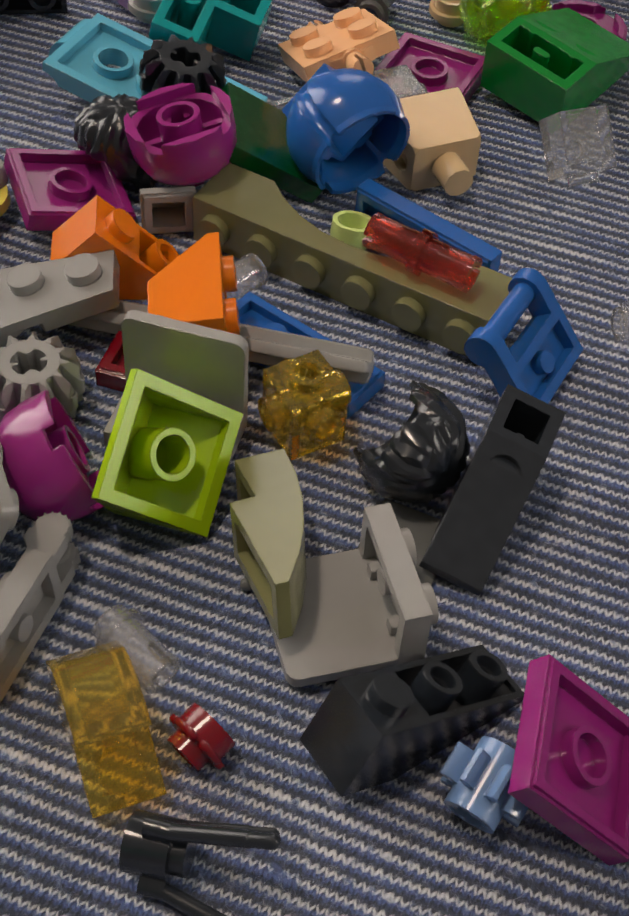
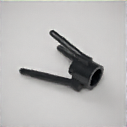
(165, 847)

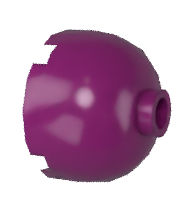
(182, 134)
(47, 460)

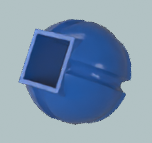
(344, 128)

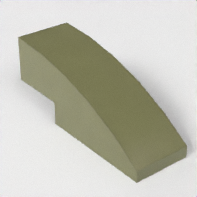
(271, 536)

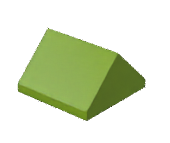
(166, 455)

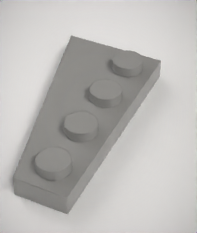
(57, 292)

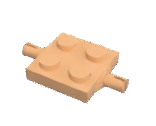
(347, 42)

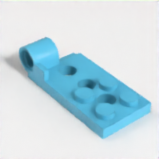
(82, 54)

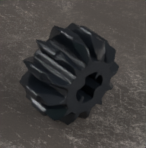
(180, 63)

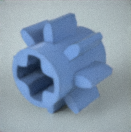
(481, 784)

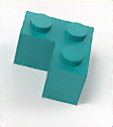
(223, 23)

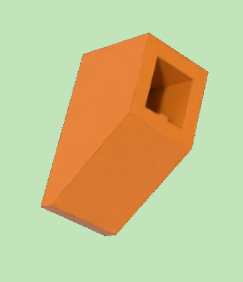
(105, 228)
(197, 287)

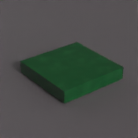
(263, 144)

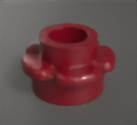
(199, 738)

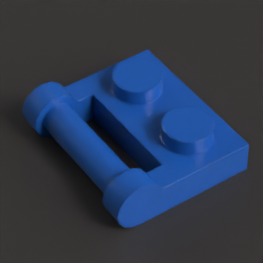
(542, 350)

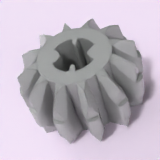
(37, 366)

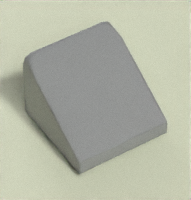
(167, 209)

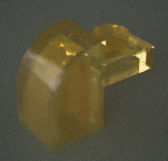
(107, 727)

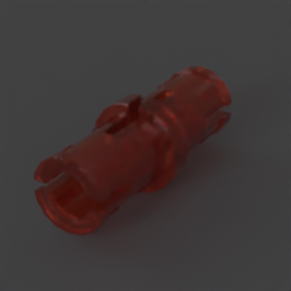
(422, 252)

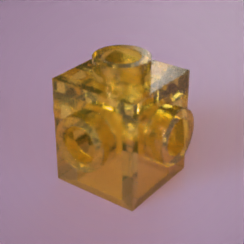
(304, 404)

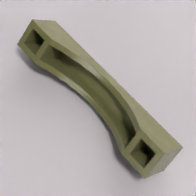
(260, 221)

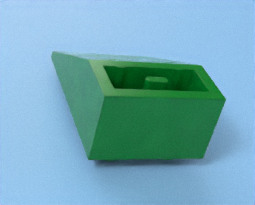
(552, 62)

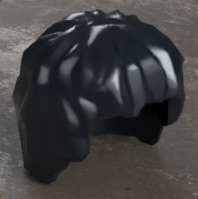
(103, 137)
(423, 454)

